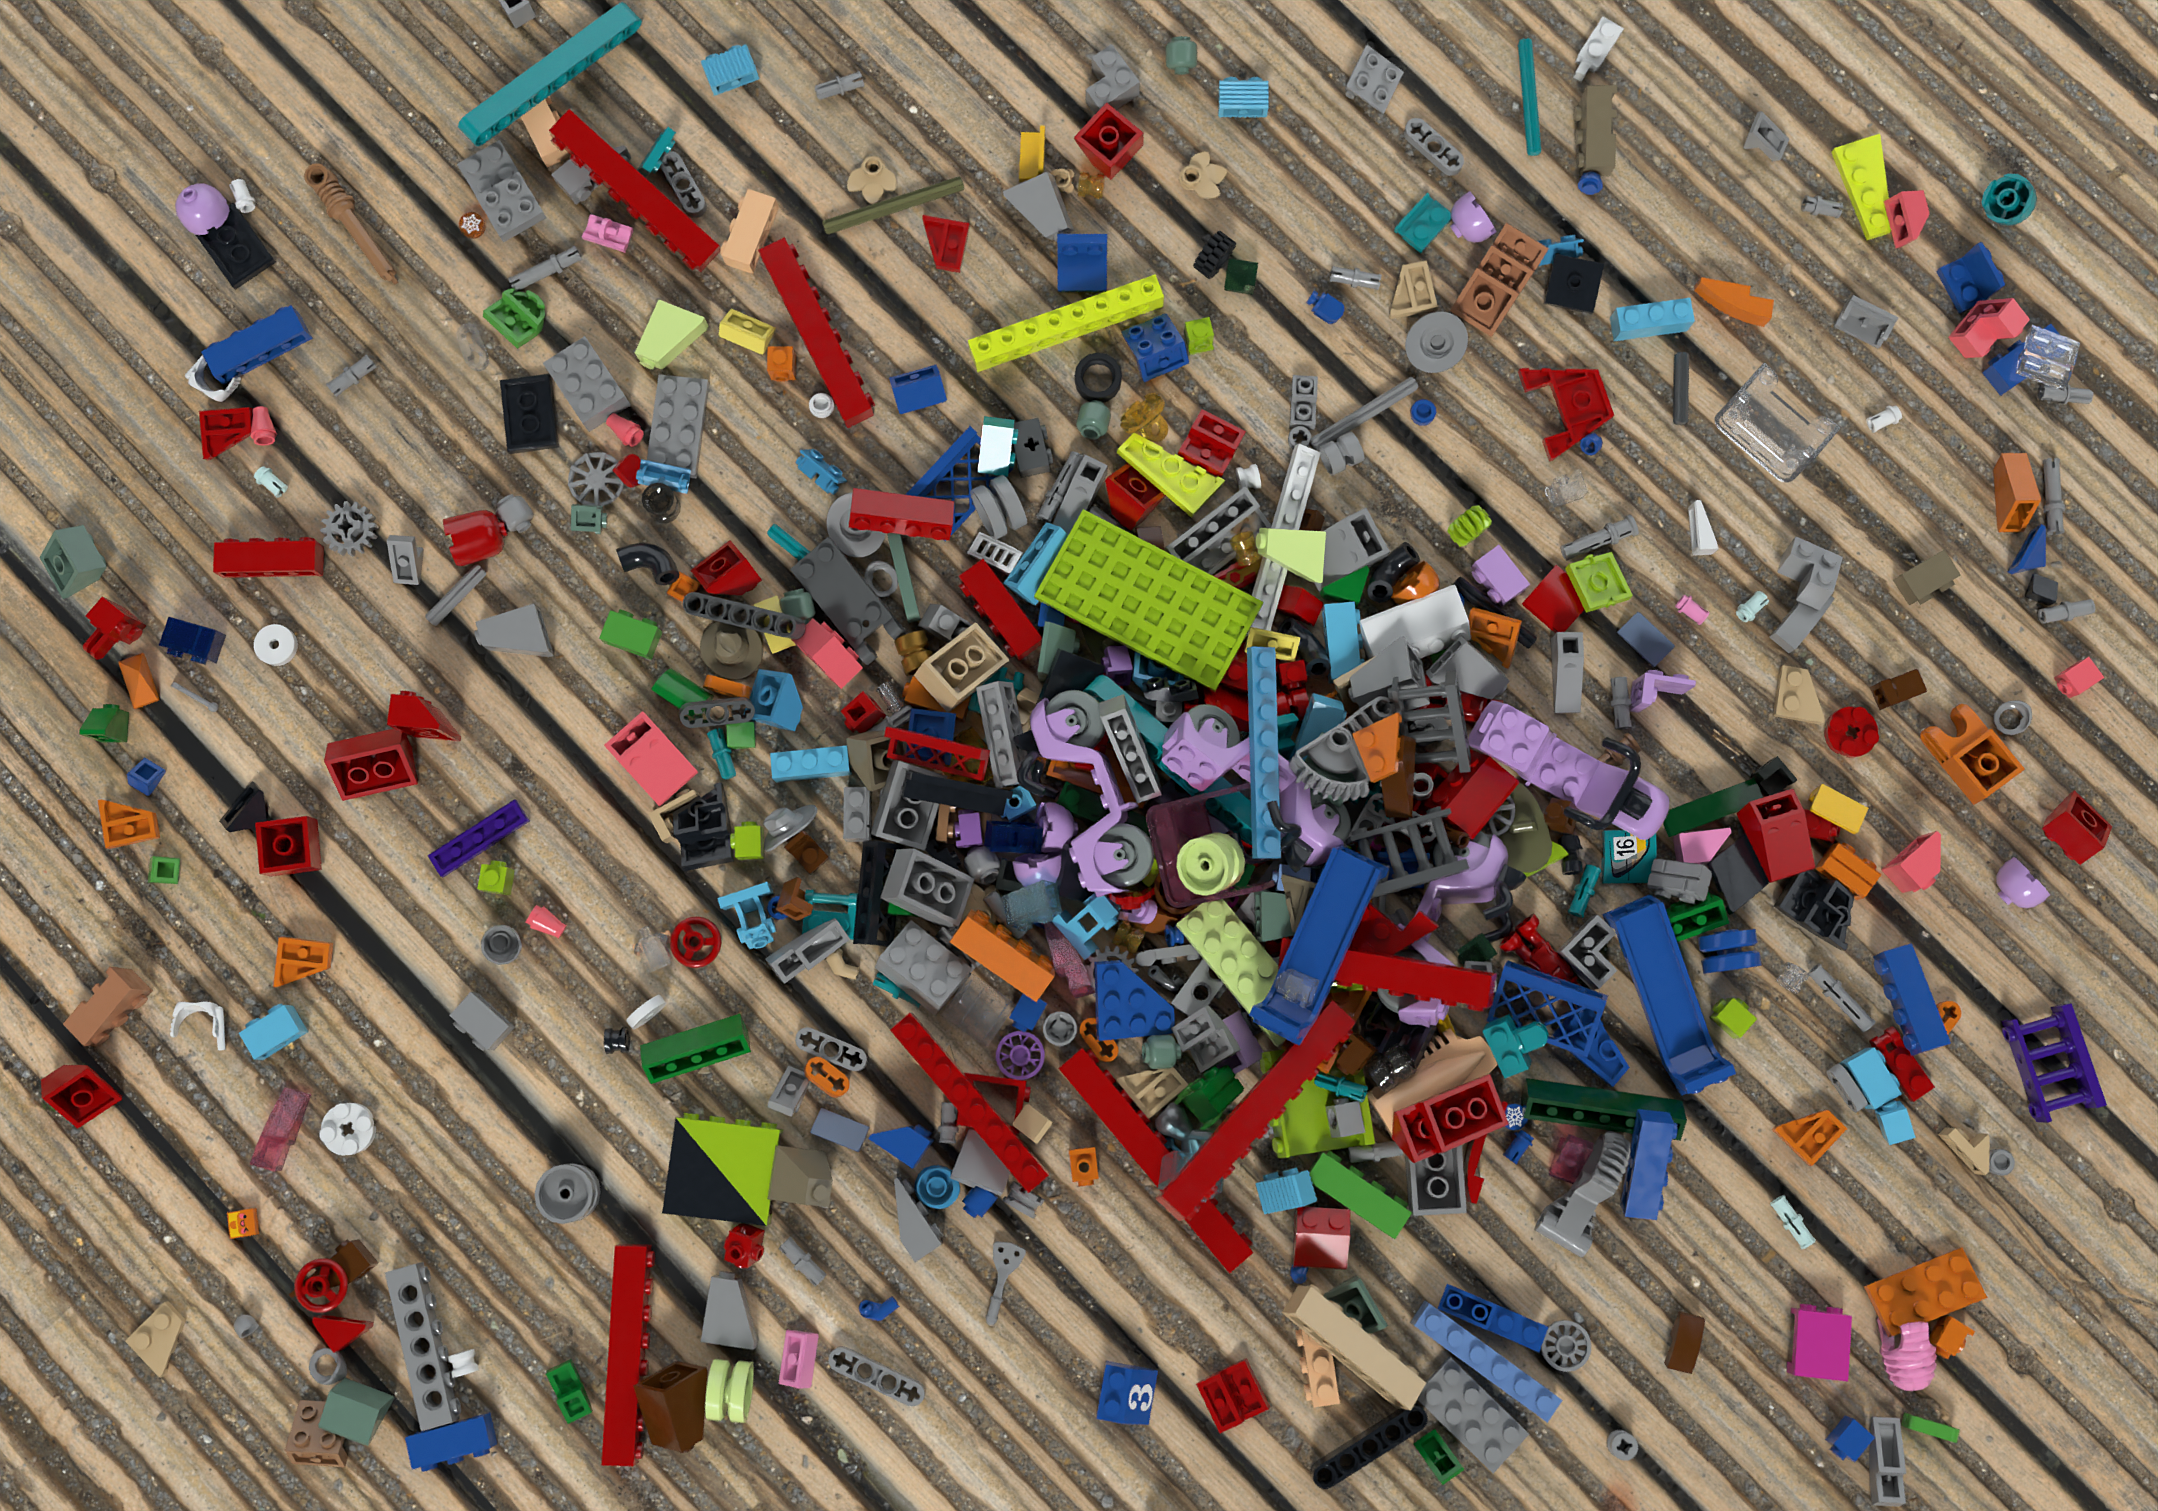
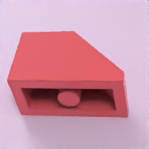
(1906, 215)

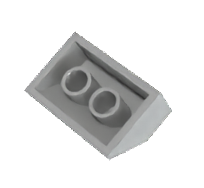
(904, 818)

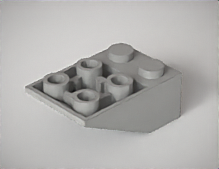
(1351, 546)

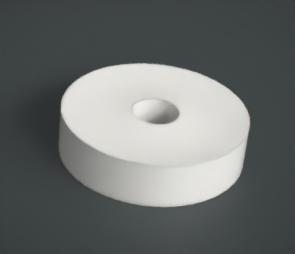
(264, 645)
(646, 1012)

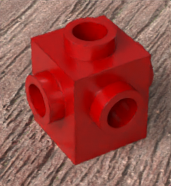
(744, 1245)

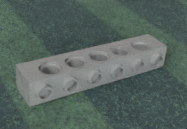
(417, 1360)

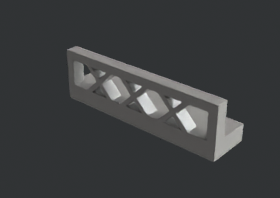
(999, 731)

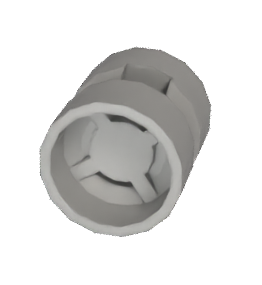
(1341, 453)
(1060, 1028)

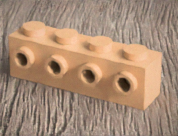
(1319, 1370)

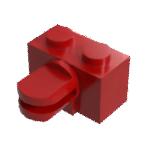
(113, 625)

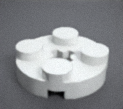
(333, 1133)

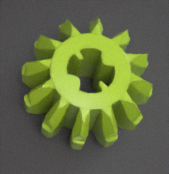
(1469, 525)

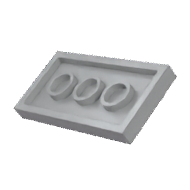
(678, 422)
(1471, 1415)

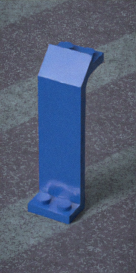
(1322, 939)
(1667, 995)

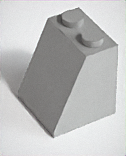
(1377, 675)

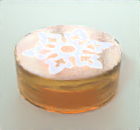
(472, 225)

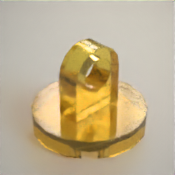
(1143, 415)

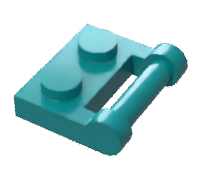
(846, 920)

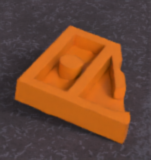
(1379, 747)
(300, 959)

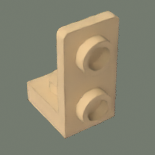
(665, 826)

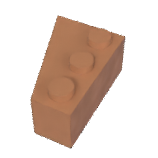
(108, 1006)

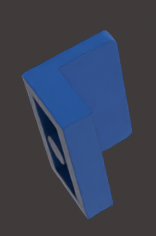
(918, 389)

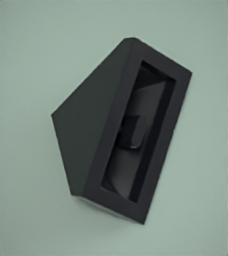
(246, 810)

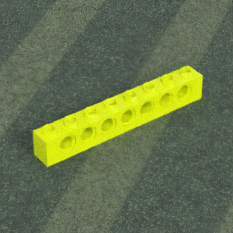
(1066, 323)

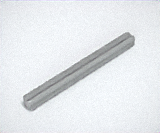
(1365, 413)

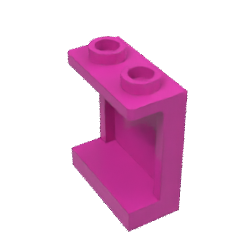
(1821, 1343)

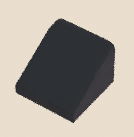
(2042, 590)

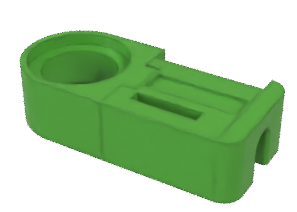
(1930, 1427)

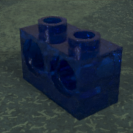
(1013, 837)

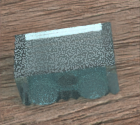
(1032, 905)

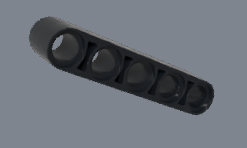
(1361, 1458)

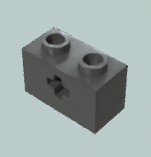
(1029, 461)

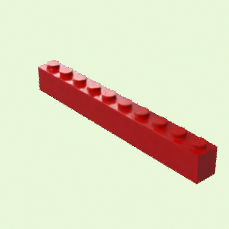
(1254, 1112)
(1148, 1149)

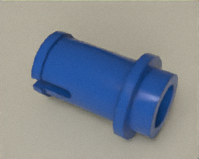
(1518, 1146)

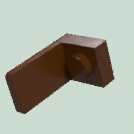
(1898, 689)
(806, 851)

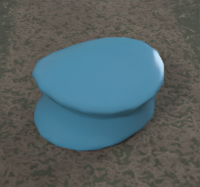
(936, 1187)

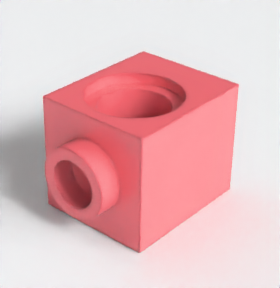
(2078, 677)

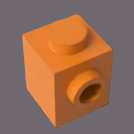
(781, 363)

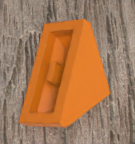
(139, 681)

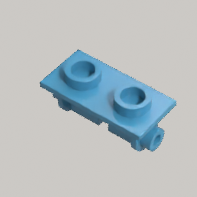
(1566, 246)
(828, 474)
(672, 476)

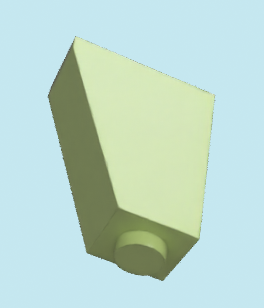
(668, 335)
(1294, 550)

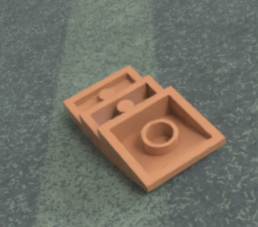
(1499, 279)

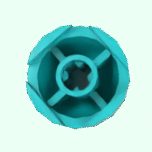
(2009, 199)

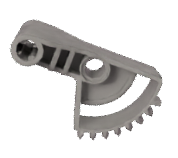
(1340, 758)
(1570, 1216)

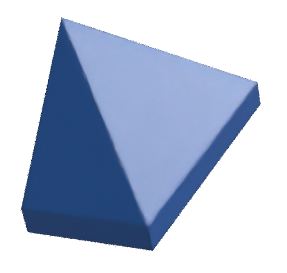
(2032, 553)

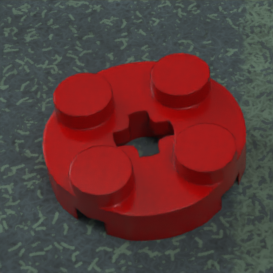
(1857, 718)

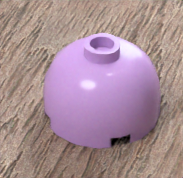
(201, 208)
(1470, 220)
(1057, 826)
(1035, 867)
(2019, 885)

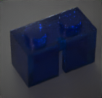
(192, 640)

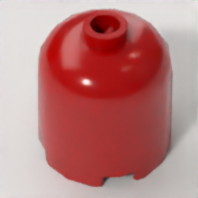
(475, 536)

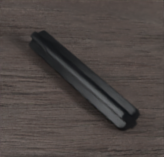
(1482, 602)

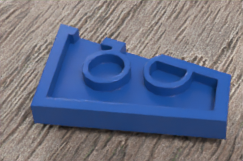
(1604, 1056)

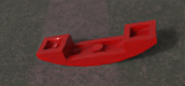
(1474, 1183)

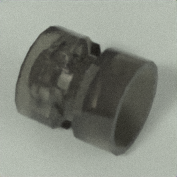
(661, 503)
(1384, 1073)

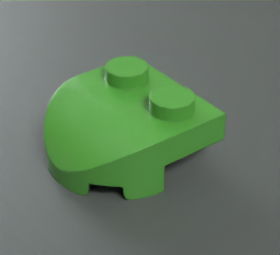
(517, 316)

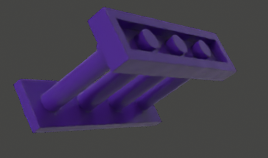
(2080, 1064)

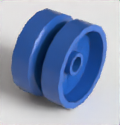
(1729, 950)

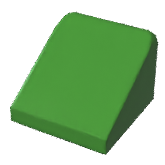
(741, 735)
(163, 870)

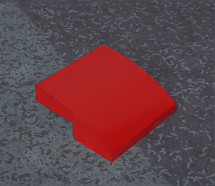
(1211, 443)
(1555, 601)
(1233, 1395)

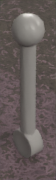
(213, 707)

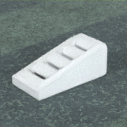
(1702, 536)
(1016, 554)

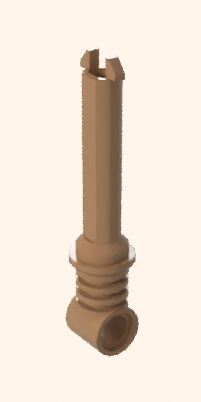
(342, 207)

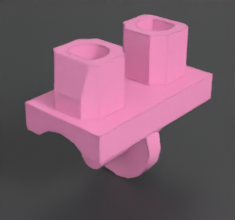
(607, 233)

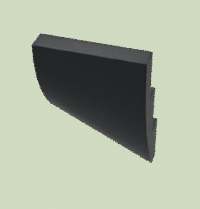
(704, 830)
(1738, 873)
(1818, 906)
(1384, 1029)

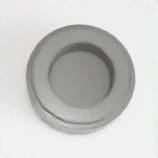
(2000, 1162)

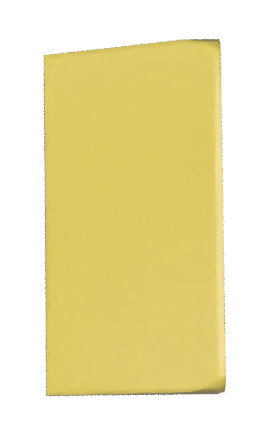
(746, 331)
(1285, 645)

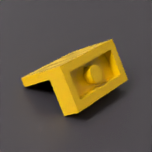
(1032, 154)
(1837, 808)

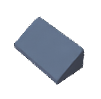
(1646, 639)
(840, 1130)

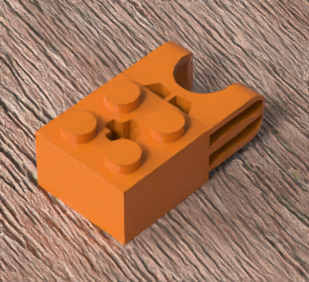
(1973, 758)

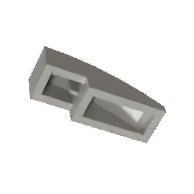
(1798, 625)
(807, 950)
(1886, 1462)

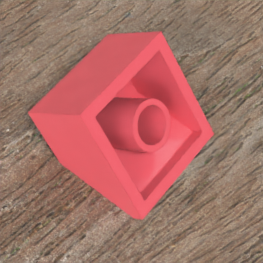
(1916, 864)

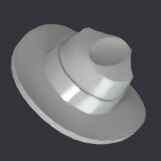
(1436, 342)
(850, 540)
(786, 823)

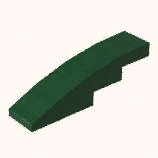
(1711, 807)

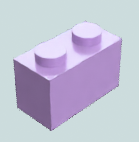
(1499, 576)

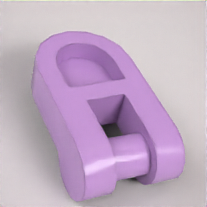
(1141, 915)

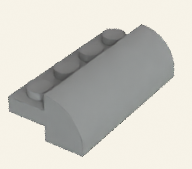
(1207, 542)

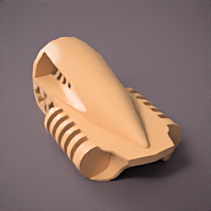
(1437, 1072)

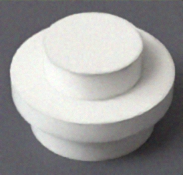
(821, 405)

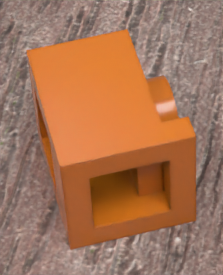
(1083, 1155)
(1949, 1336)

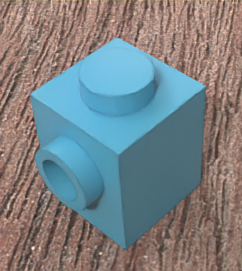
(1894, 1122)

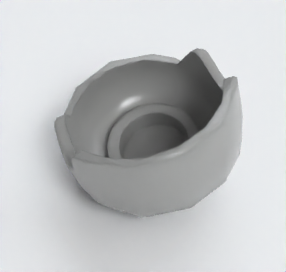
(501, 944)

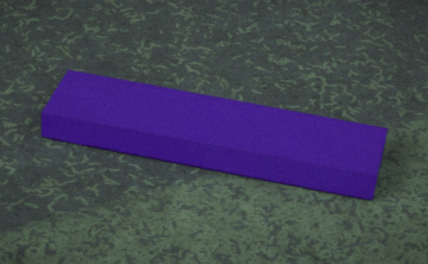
(478, 838)

